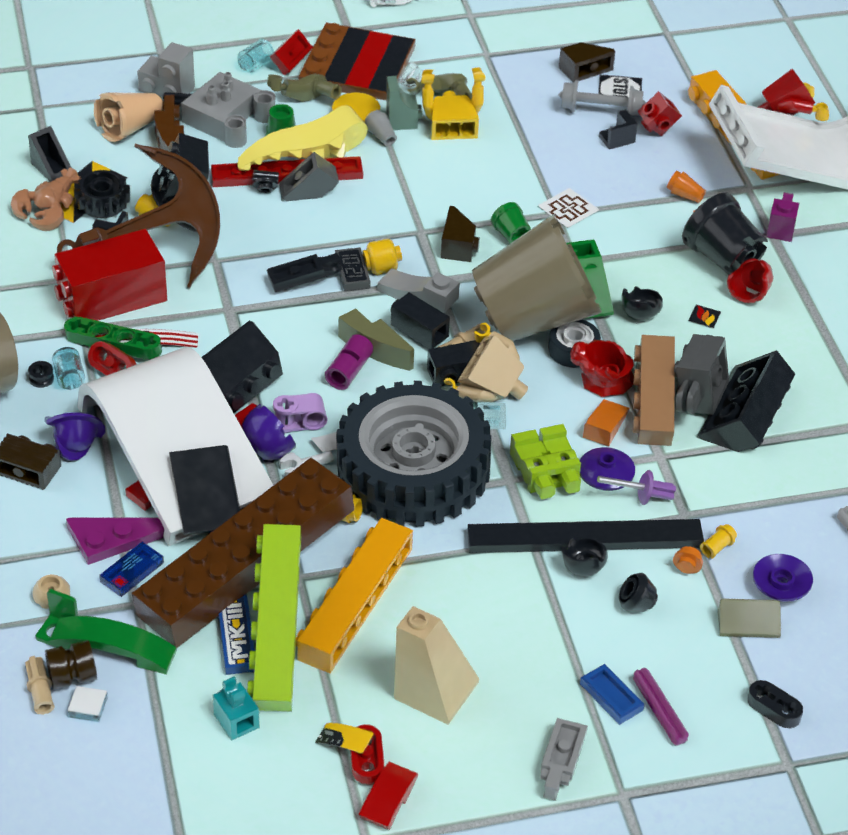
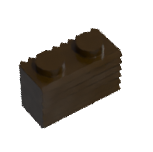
(28, 461)

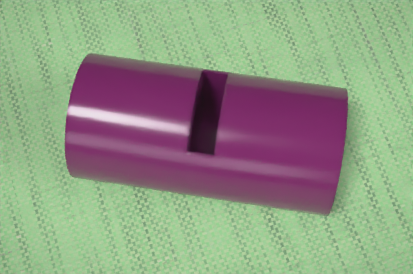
(349, 362)

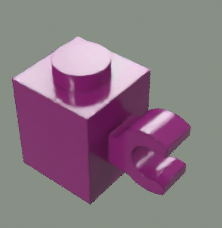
(783, 218)

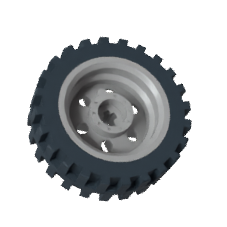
(398, 466)

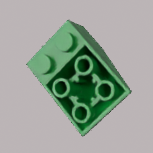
(594, 269)

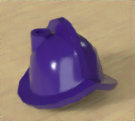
(75, 433)

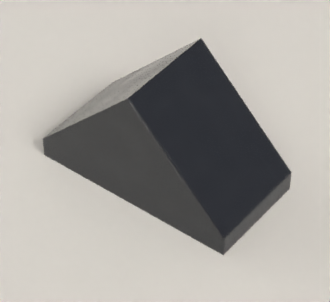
(47, 153)

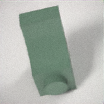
(401, 107)

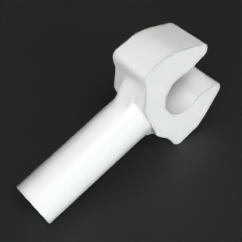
(295, 461)

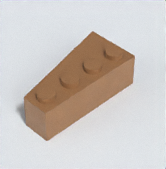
(655, 390)

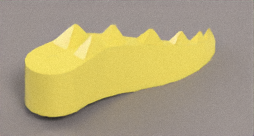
(327, 136)

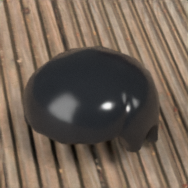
(641, 303)
(584, 556)

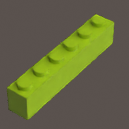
(276, 617)

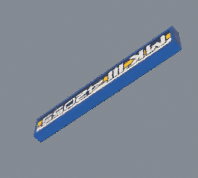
(236, 636)

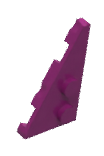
(109, 536)

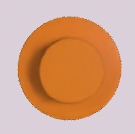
(688, 560)

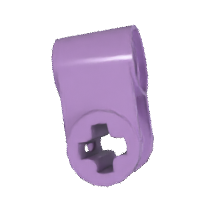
(301, 412)

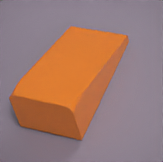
(605, 422)

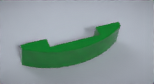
(116, 638)

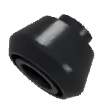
(638, 593)

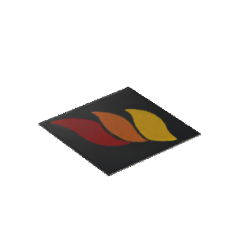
(704, 316)

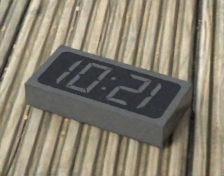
(354, 270)

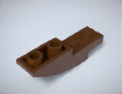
(167, 123)

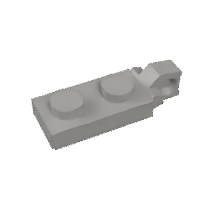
(562, 755)

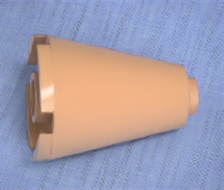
(125, 113)

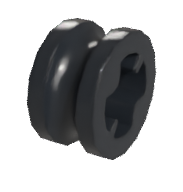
(35, 371)

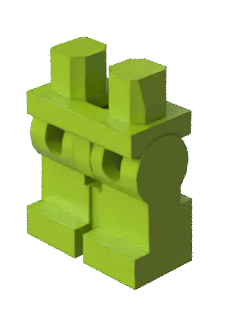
(546, 460)

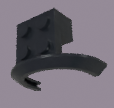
(165, 184)

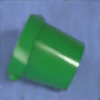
(280, 117)
(510, 221)

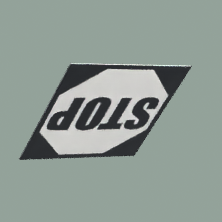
(618, 85)

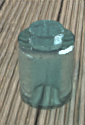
(255, 55)
(68, 368)

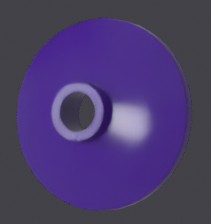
(606, 463)
(782, 577)

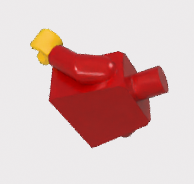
(792, 96)

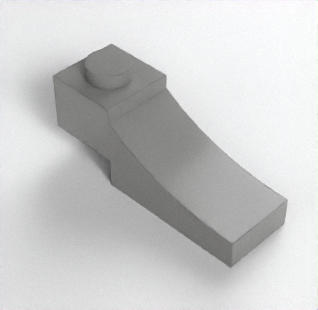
(436, 290)

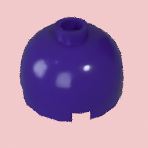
(266, 434)

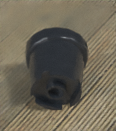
(723, 233)

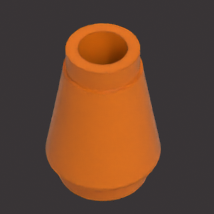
(685, 187)

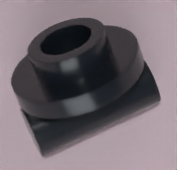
(265, 180)

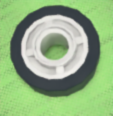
(564, 337)

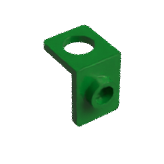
(59, 606)

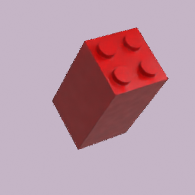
(110, 276)

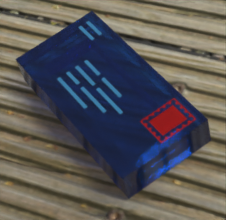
(131, 569)

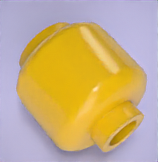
(382, 256)

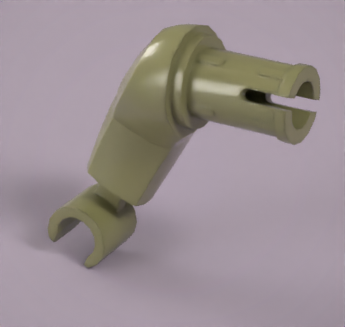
(444, 82)
(304, 88)

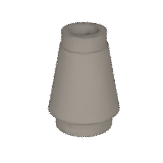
(381, 127)

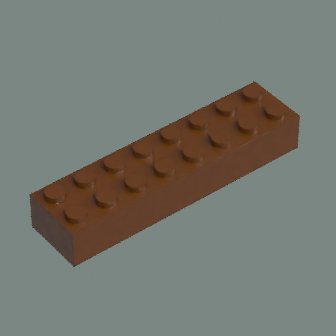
(223, 563)

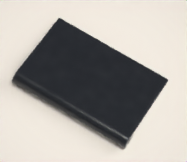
(204, 487)

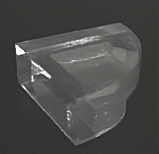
(412, 71)

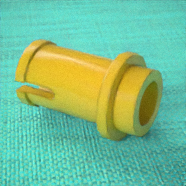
(723, 536)

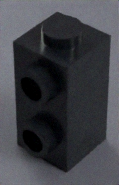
(420, 320)
(449, 361)

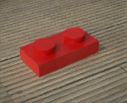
(291, 52)

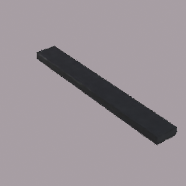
(613, 534)

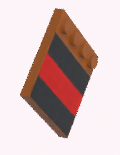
(358, 58)

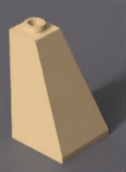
(430, 667)

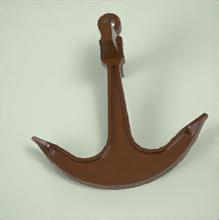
(193, 205)

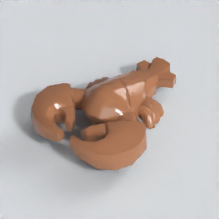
(48, 197)

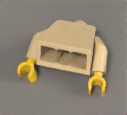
(492, 369)

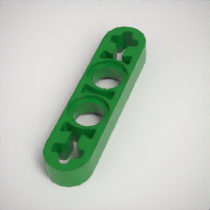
(142, 343)

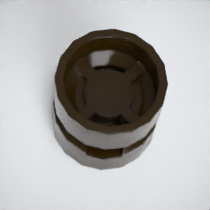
(71, 664)

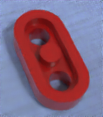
(115, 359)
(370, 759)

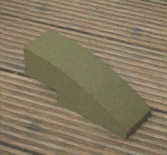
(387, 344)

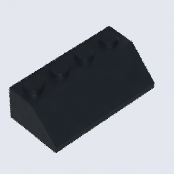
(243, 365)
(749, 403)

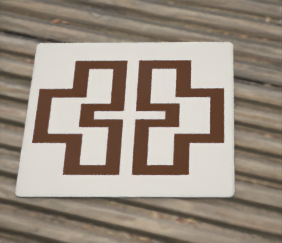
(568, 207)

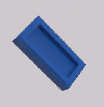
(612, 694)

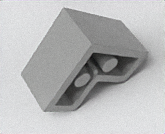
(168, 72)

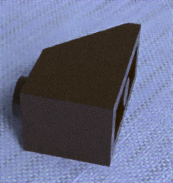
(585, 60)
(459, 237)

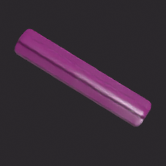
(660, 706)

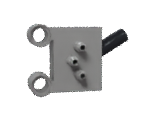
(223, 107)

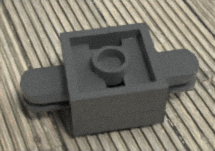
(701, 374)

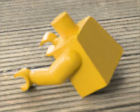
(453, 114)

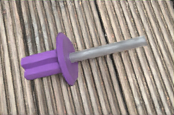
(646, 487)

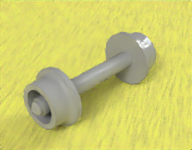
(570, 96)

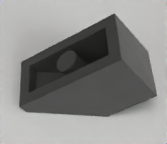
(309, 179)

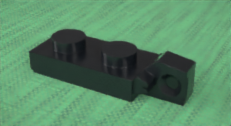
(303, 271)

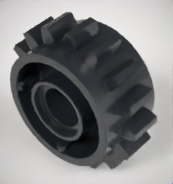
(102, 194)

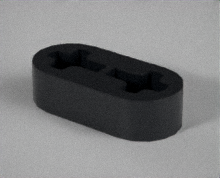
(775, 704)

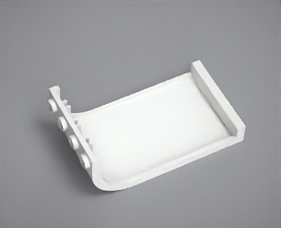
(784, 141)
(167, 409)

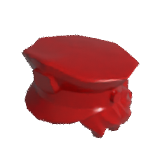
(604, 367)

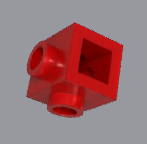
(659, 114)

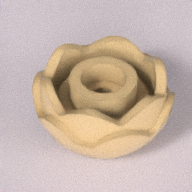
(49, 582)

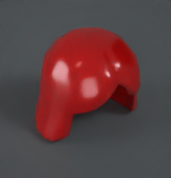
(752, 274)

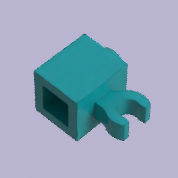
(235, 709)

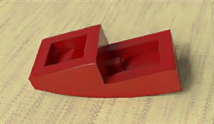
(387, 795)

